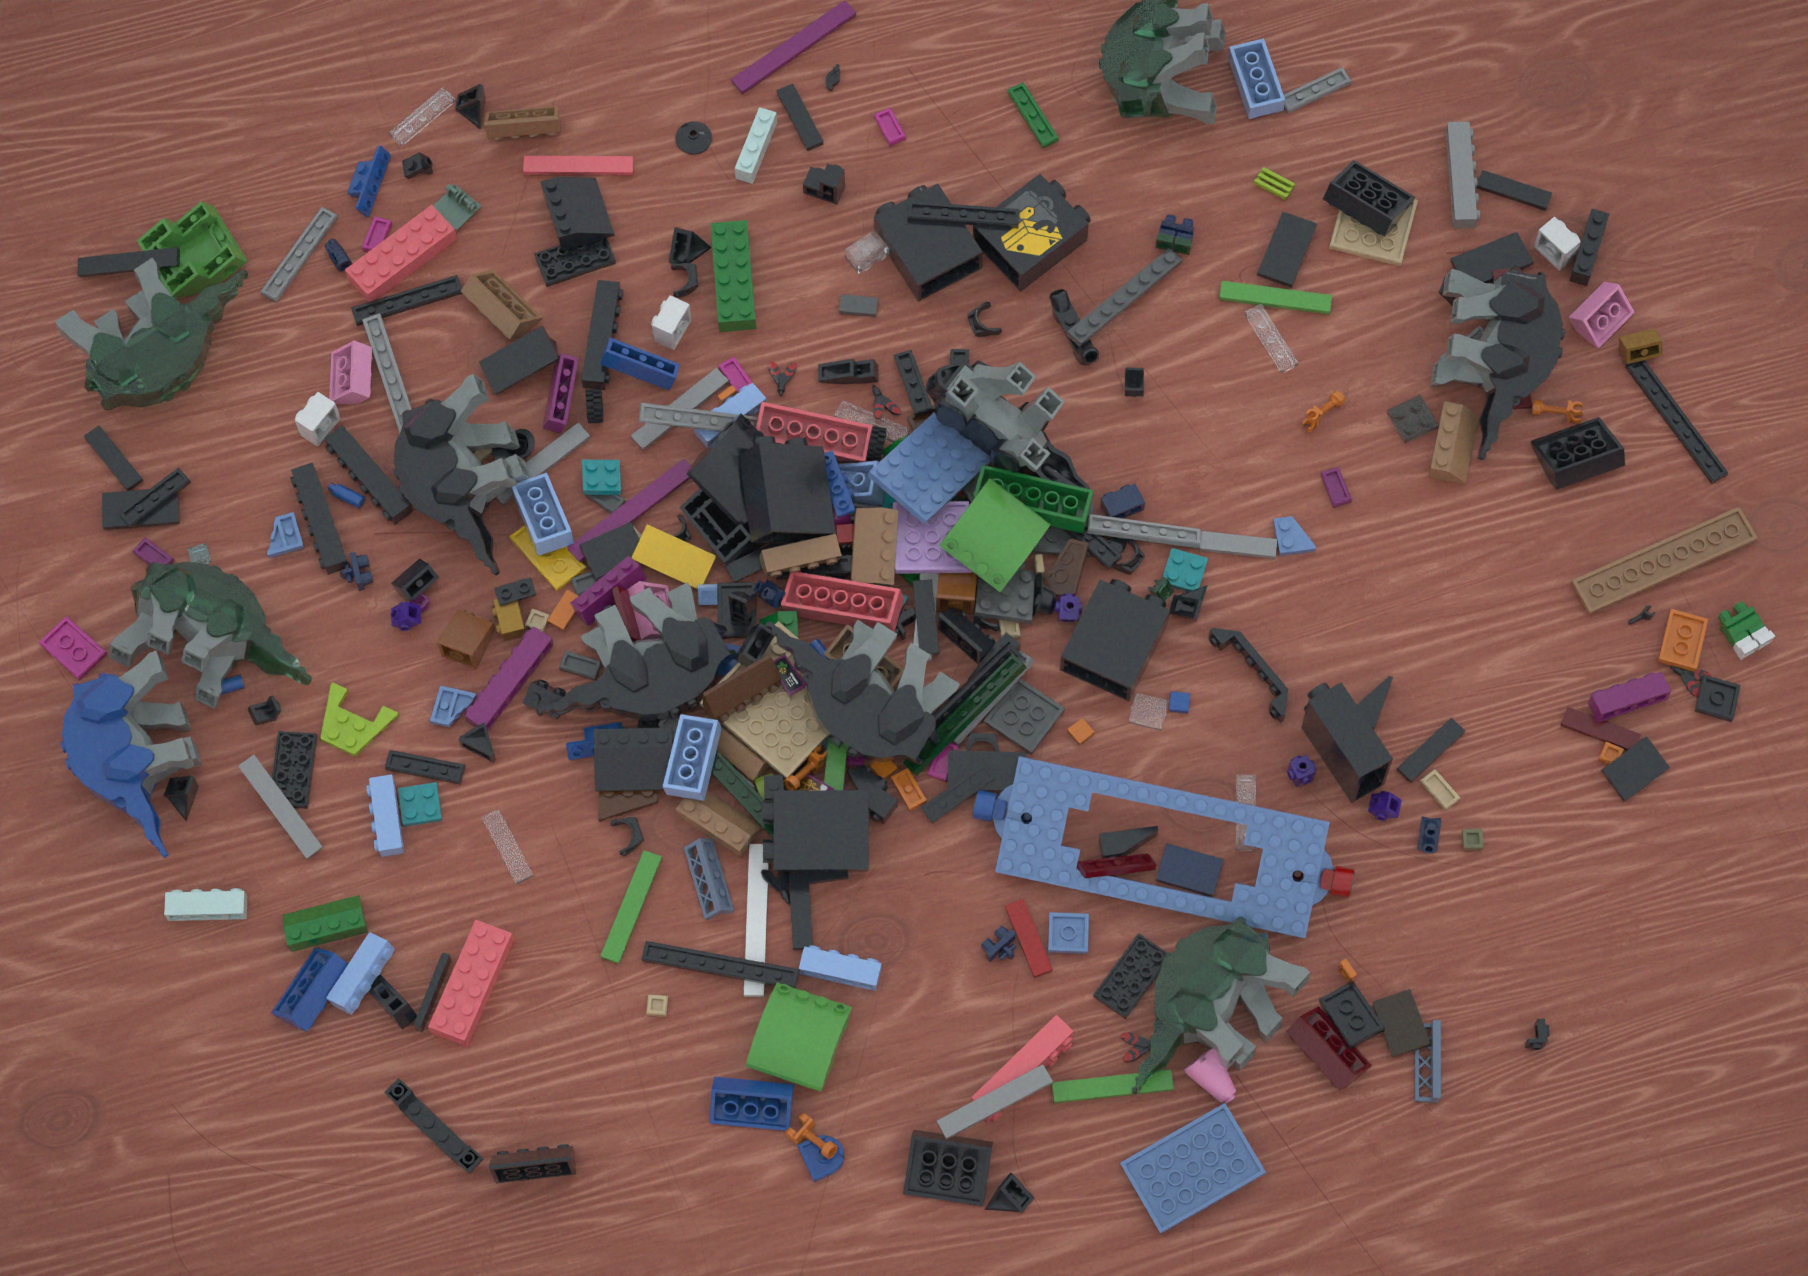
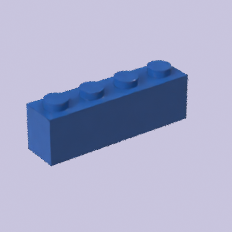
(639, 364)

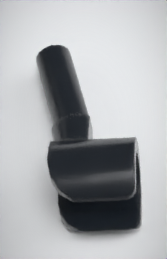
(1644, 615)

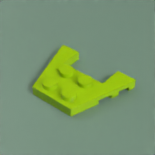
(347, 730)

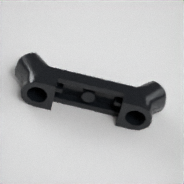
(1068, 318)

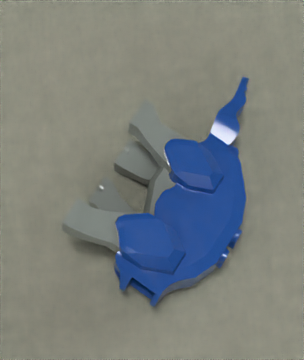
(110, 744)

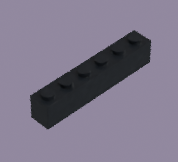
(602, 328)
(368, 474)
(319, 517)

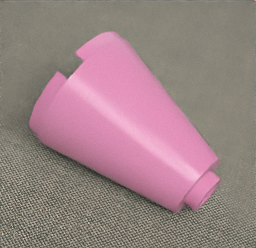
(1212, 1076)

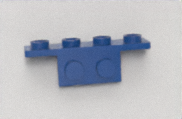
(368, 179)
(840, 494)
(585, 748)

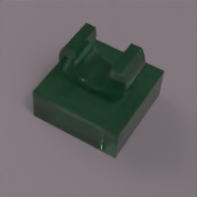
(1162, 588)

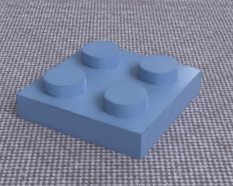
(1068, 933)

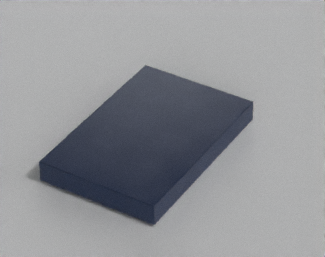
(1189, 870)

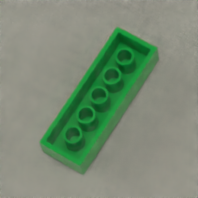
(733, 276)
(1056, 502)

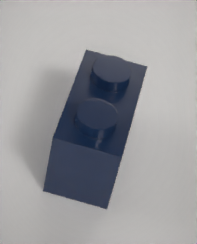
(1123, 502)

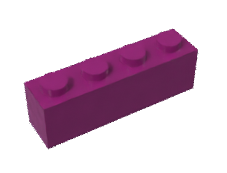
(560, 393)
(600, 593)
(1629, 696)

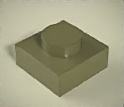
(1472, 839)

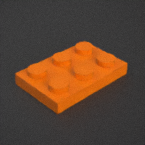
(1683, 640)

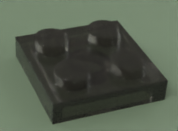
(1412, 419)

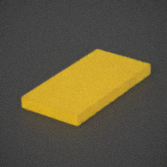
(673, 557)
(554, 566)

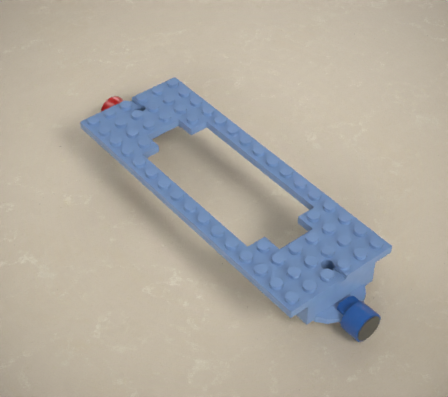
(1291, 870)

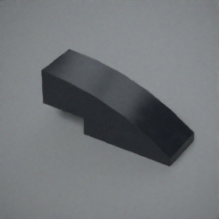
(849, 372)

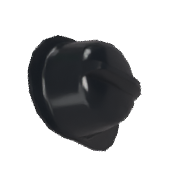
(526, 443)
(1044, 597)

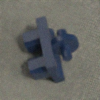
(357, 563)
(770, 593)
(1429, 834)
(993, 950)

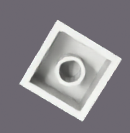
(1557, 243)
(671, 322)
(317, 419)

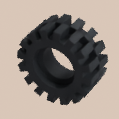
(594, 406)
(876, 443)

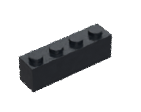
(1589, 247)

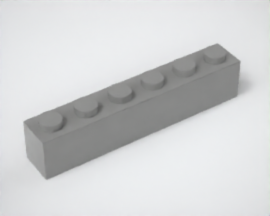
(1461, 175)

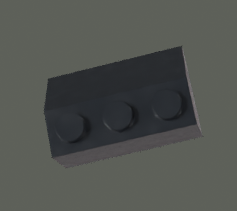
(965, 634)

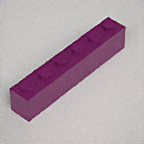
(509, 679)

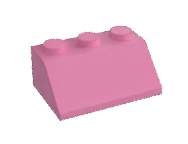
(1602, 314)
(350, 373)
(646, 629)

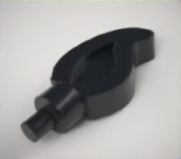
(833, 78)

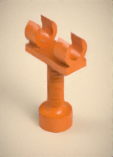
(1569, 411)
(1315, 414)
(813, 766)
(828, 1149)

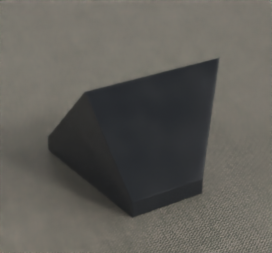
(471, 104)
(686, 246)
(1188, 604)
(478, 742)
(181, 793)
(1010, 1196)

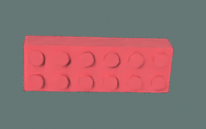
(401, 254)
(844, 437)
(842, 600)
(471, 983)
(1041, 1049)

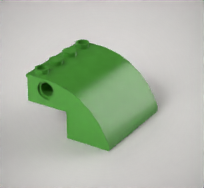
(205, 248)
(995, 535)
(798, 1036)

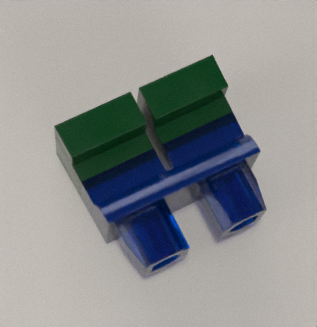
(1170, 230)

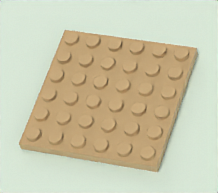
(778, 725)

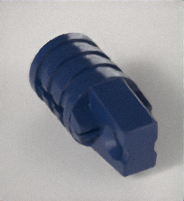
(337, 255)

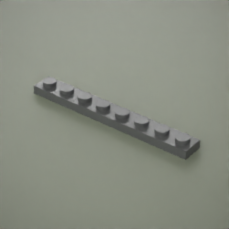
(1124, 297)

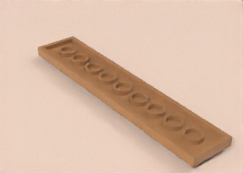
(1664, 560)

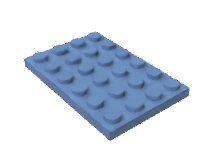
(929, 468)
(1193, 1168)

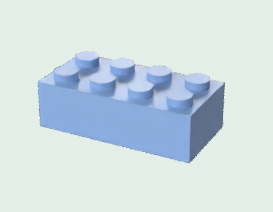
(1256, 78)
(542, 514)
(692, 757)

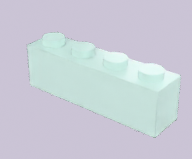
(755, 145)
(205, 905)

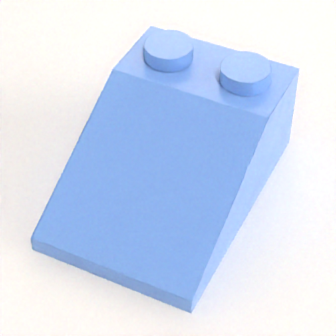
(863, 487)

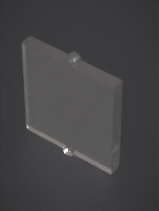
(1148, 711)

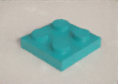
(601, 477)
(1185, 570)
(420, 804)

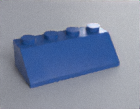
(309, 989)
(751, 1103)

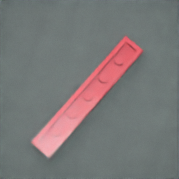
(578, 165)

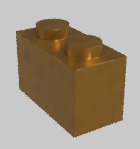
(1640, 346)
(509, 619)

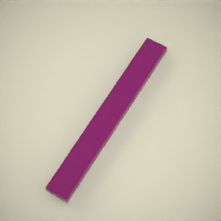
(793, 47)
(636, 505)

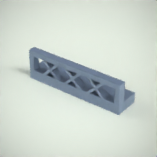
(711, 875)
(1434, 1067)

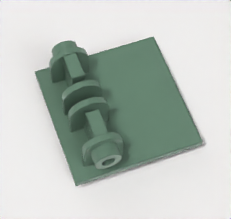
(456, 206)

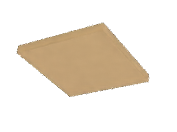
(1359, 240)

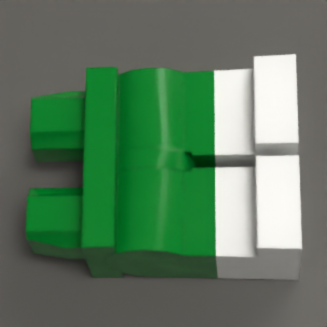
(1745, 630)

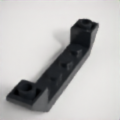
(1222, 638)
(433, 1127)

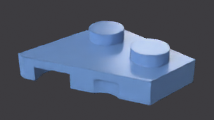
(285, 536)
(1291, 537)
(450, 705)

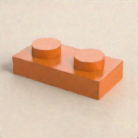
(908, 789)

